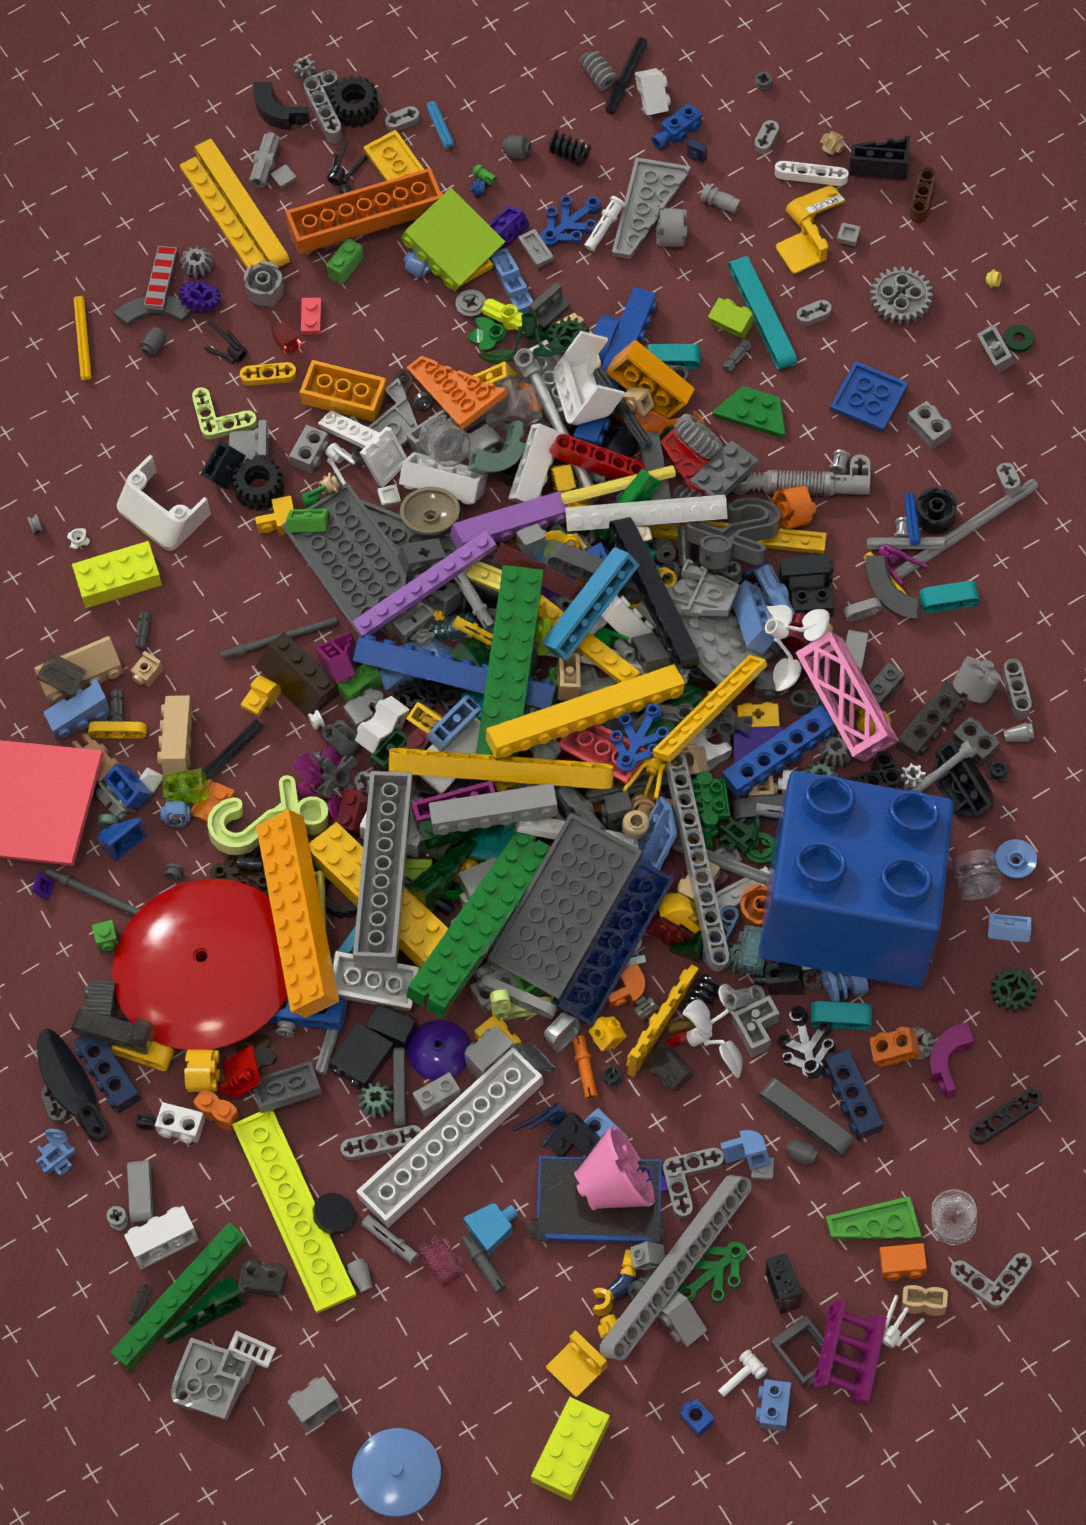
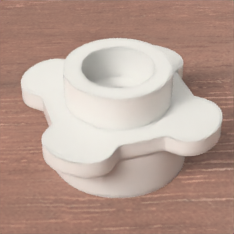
(78, 533)

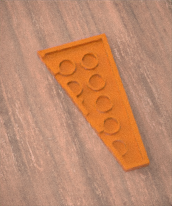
(457, 392)

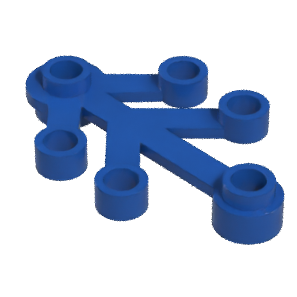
(569, 223)
(637, 740)

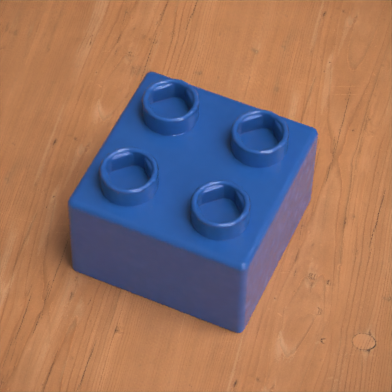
(857, 879)

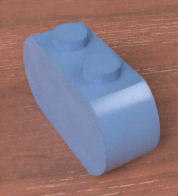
(454, 723)

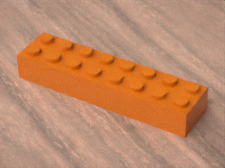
(362, 210)

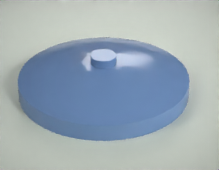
(396, 1473)

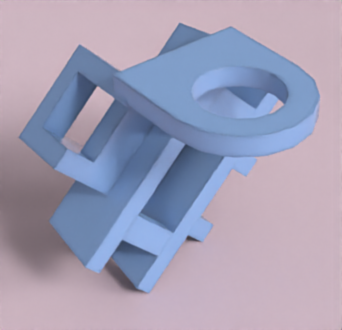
(57, 1144)

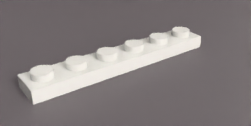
(551, 827)

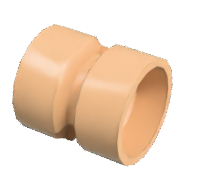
(642, 803)

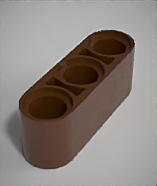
(919, 201)

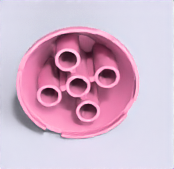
(611, 1175)

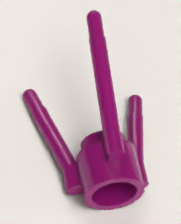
(893, 555)

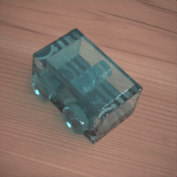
(747, 957)

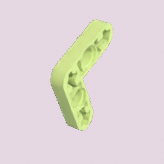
(217, 424)
(505, 1010)

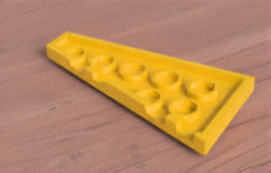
(659, 1021)

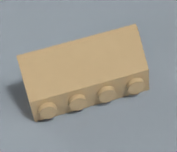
(99, 661)

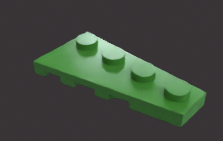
(879, 1221)

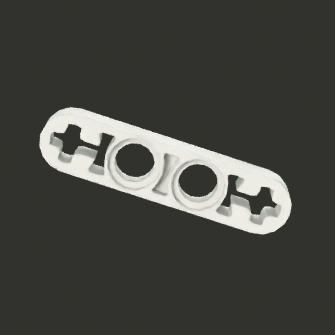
(784, 168)

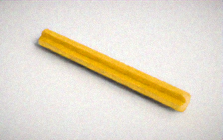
(82, 338)

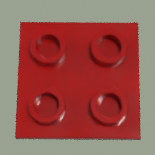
(240, 1073)

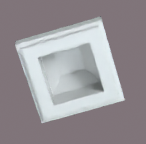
(151, 779)

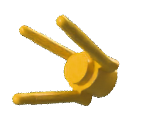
(653, 767)

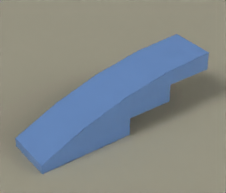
(511, 280)

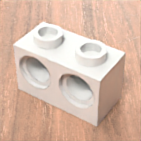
(182, 1118)

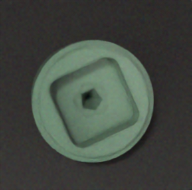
(107, 820)

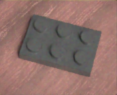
(725, 470)
(287, 1087)

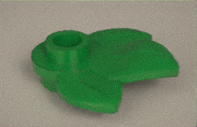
(484, 333)

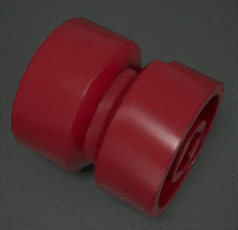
(795, 639)

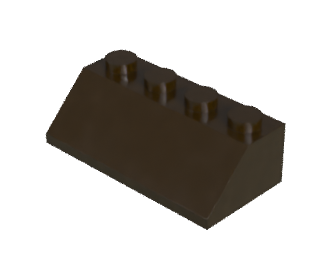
(297, 675)

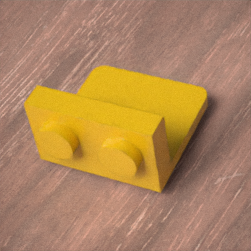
(803, 249)

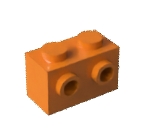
(902, 1261)

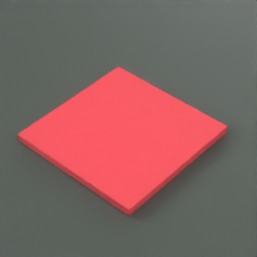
(45, 800)

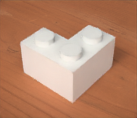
(652, 86)
(388, 716)

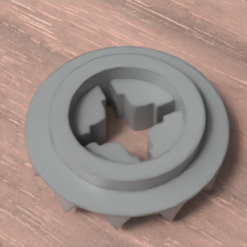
(467, 297)
(927, 1042)

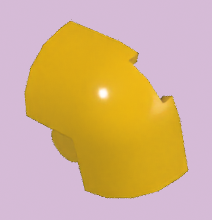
(680, 910)

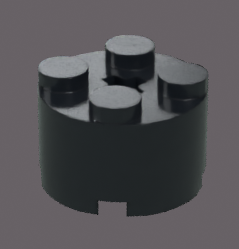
(936, 510)

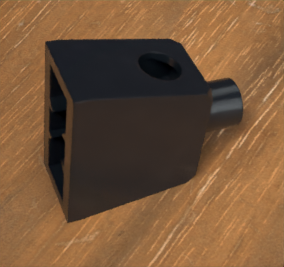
(782, 979)

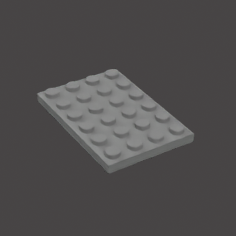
(715, 637)

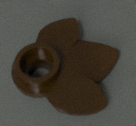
(263, 1054)

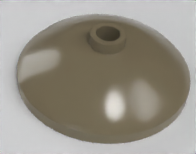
(429, 511)

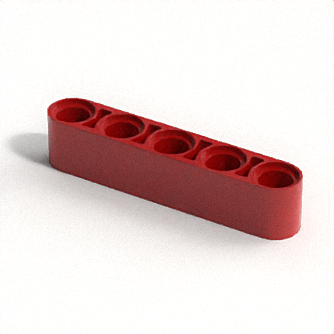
(588, 457)

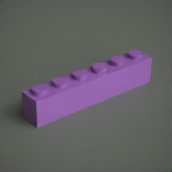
(505, 522)

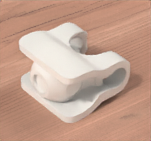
(714, 753)

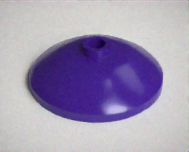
(433, 1061)

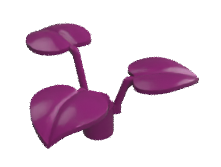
(308, 767)

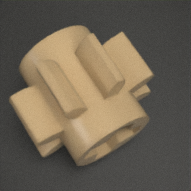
(832, 142)

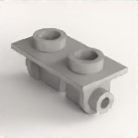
(106, 796)

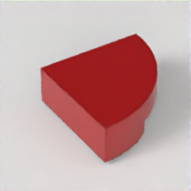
(677, 1039)

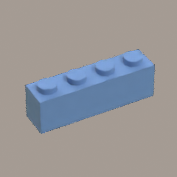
(752, 617)

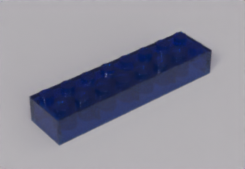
(615, 943)

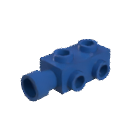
(678, 126)

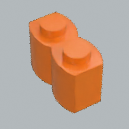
(220, 1111)

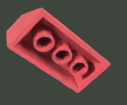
(596, 747)

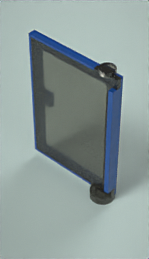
(568, 1217)

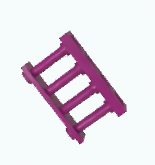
(869, 1350)

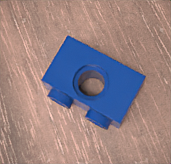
(127, 786)

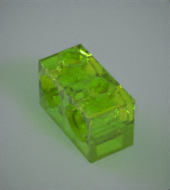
(186, 788)

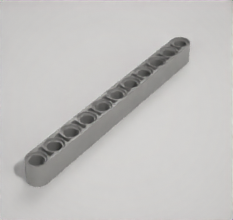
(697, 870)
(675, 1267)

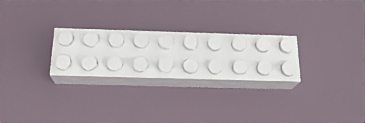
(450, 1137)

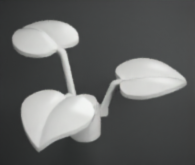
(815, 624)
(700, 1016)

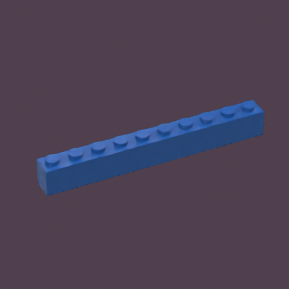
(630, 328)
(441, 669)

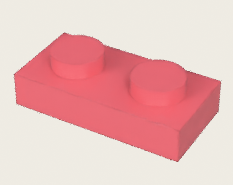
(311, 316)

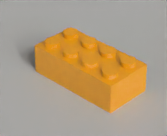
(642, 369)
(343, 391)

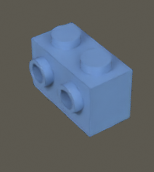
(774, 1405)

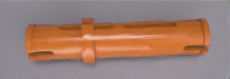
(583, 1059)

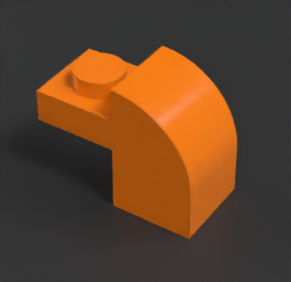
(632, 988)

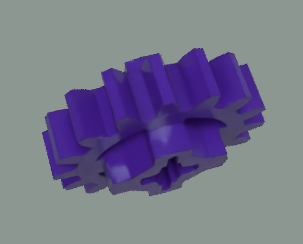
(199, 296)

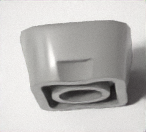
(562, 1031)

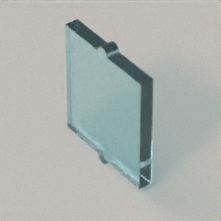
(534, 1057)

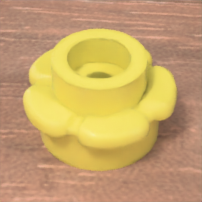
(993, 279)

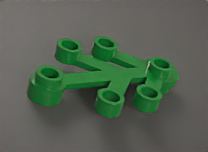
(716, 1270)

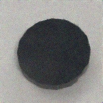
(333, 1213)

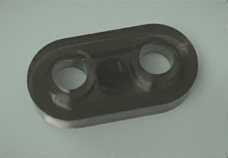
(406, 383)

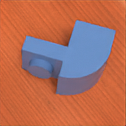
(749, 1146)

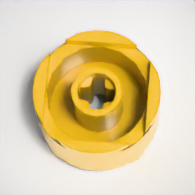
(202, 1070)

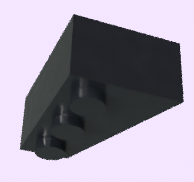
(880, 159)

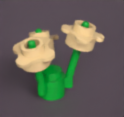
(326, 486)

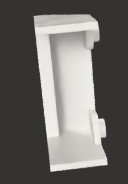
(576, 385)
(163, 527)

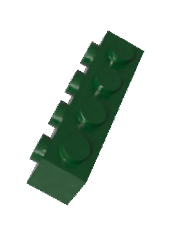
(430, 840)

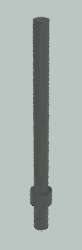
(241, 649)
(67, 880)

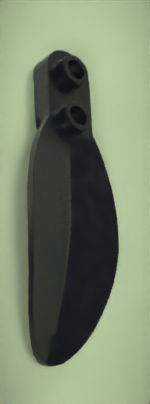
(69, 1083)

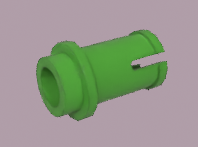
(483, 174)

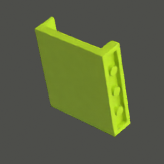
(452, 239)

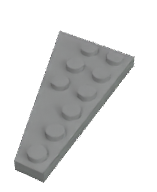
(649, 188)

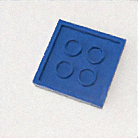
(869, 396)

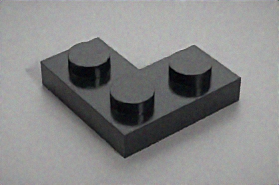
(570, 1132)

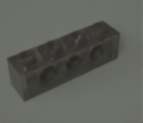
(945, 696)

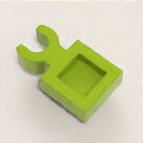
(542, 630)

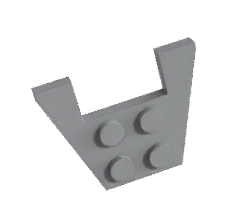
(398, 417)
(712, 595)

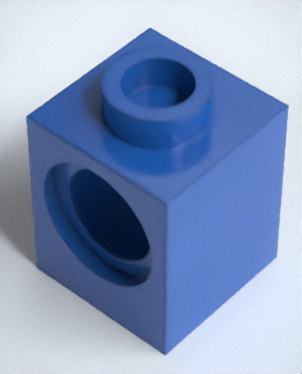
(697, 1427)

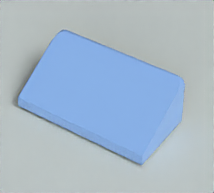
(1009, 927)

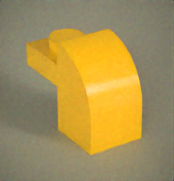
(273, 521)
(262, 694)

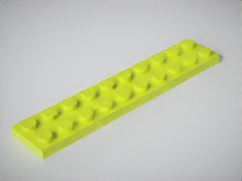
(292, 1210)

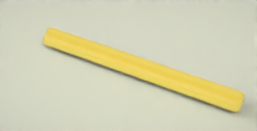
(612, 486)

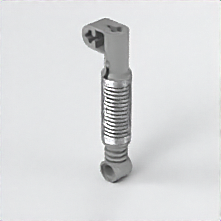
(824, 483)

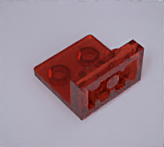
(667, 931)

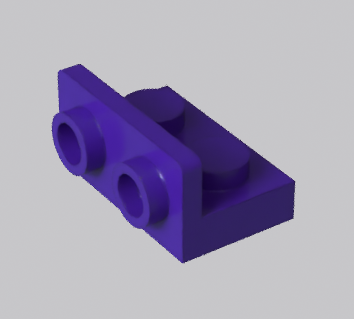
(509, 224)

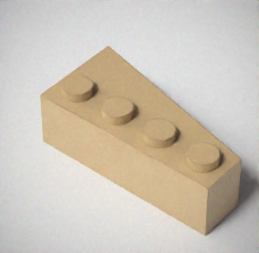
(176, 734)

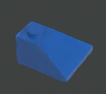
(121, 837)

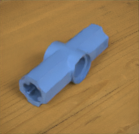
(773, 591)

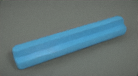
(440, 125)

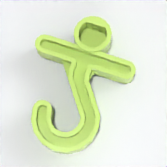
(312, 808)

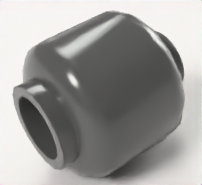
(516, 147)

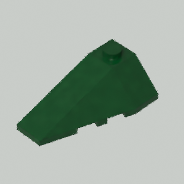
(437, 878)
(215, 1304)

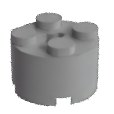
(671, 227)
(264, 284)
(485, 439)
(976, 679)

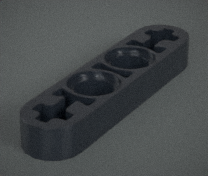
(1003, 1114)

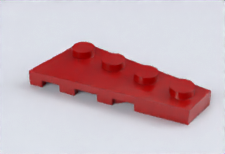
(683, 458)

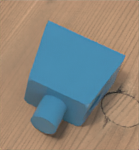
(490, 1226)

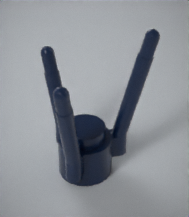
(552, 1114)

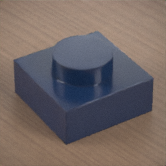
(696, 150)

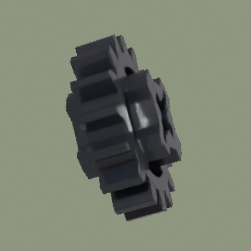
(412, 693)

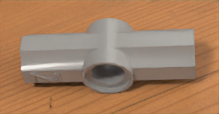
(264, 160)

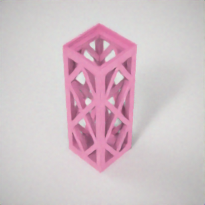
(884, 734)

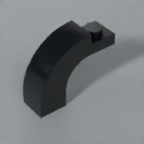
(274, 113)

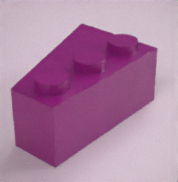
(337, 657)

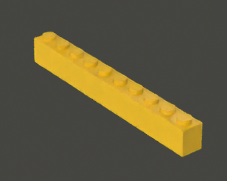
(584, 711)

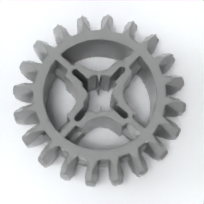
(698, 436)

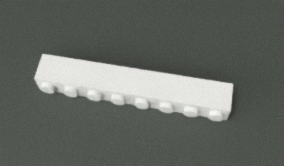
(647, 512)

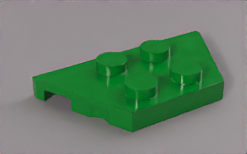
(753, 410)

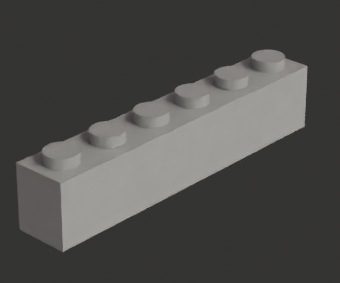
(493, 809)

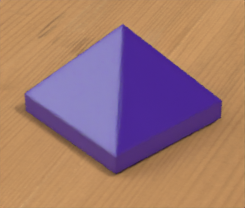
(43, 886)

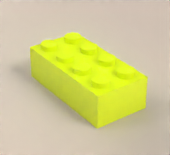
(117, 574)
(570, 1449)

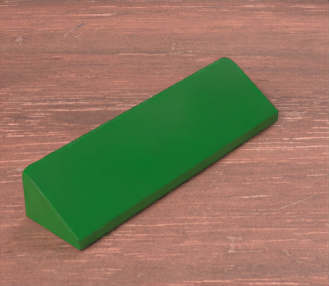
(638, 490)

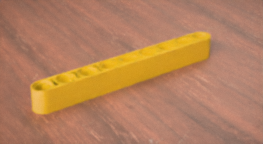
(241, 203)

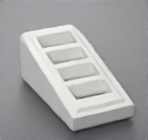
(245, 1339)

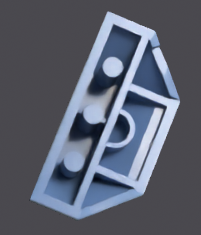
(392, 679)
(661, 834)

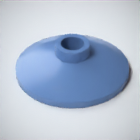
(1016, 850)

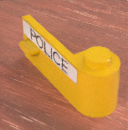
(813, 203)

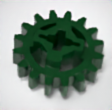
(569, 329)
(1022, 992)

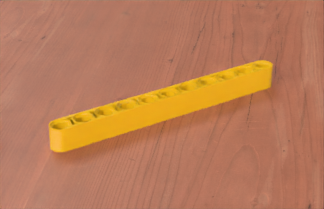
(501, 769)

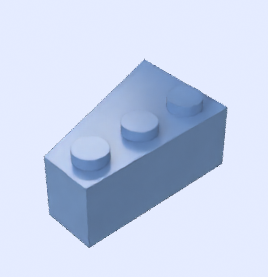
(78, 711)

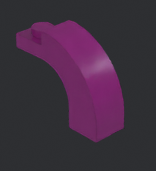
(947, 1045)

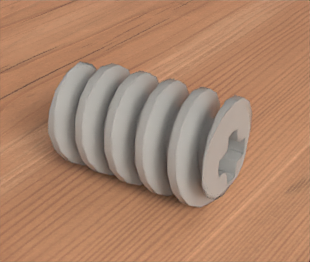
(598, 70)

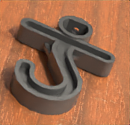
(739, 537)

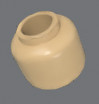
(640, 821)

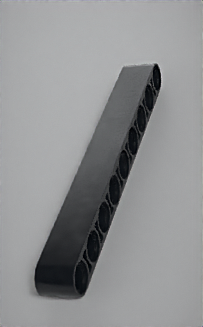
(655, 595)

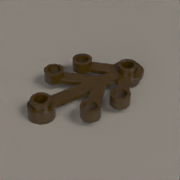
(228, 871)

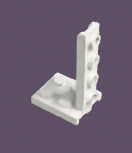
(380, 450)

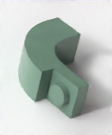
(488, 463)

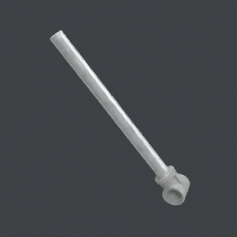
(532, 372)

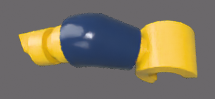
(618, 1288)

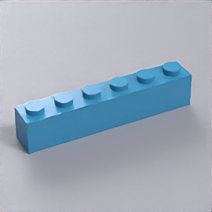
(590, 603)

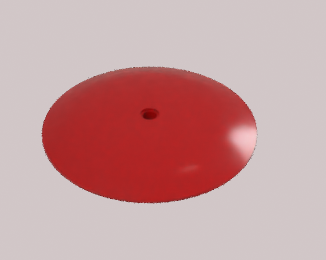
(210, 1000)

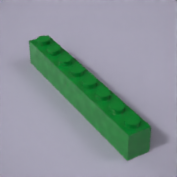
(179, 1297)

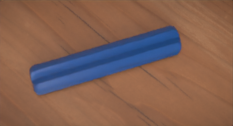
(912, 519)

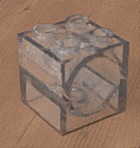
(520, 404)

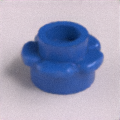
(477, 187)

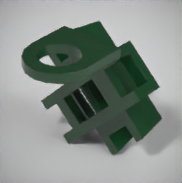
(749, 834)

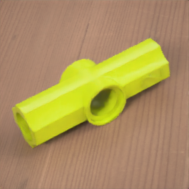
(506, 314)

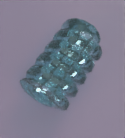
(444, 630)

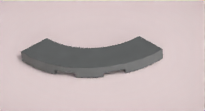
(135, 310)
(887, 591)

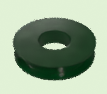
(1021, 330)

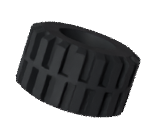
(354, 89)
(254, 470)

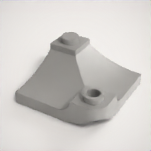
(210, 1379)

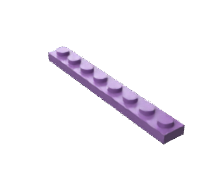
(425, 584)

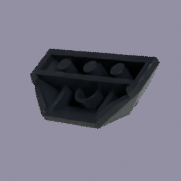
(963, 783)

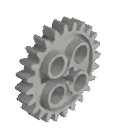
(901, 295)

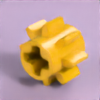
(606, 1325)

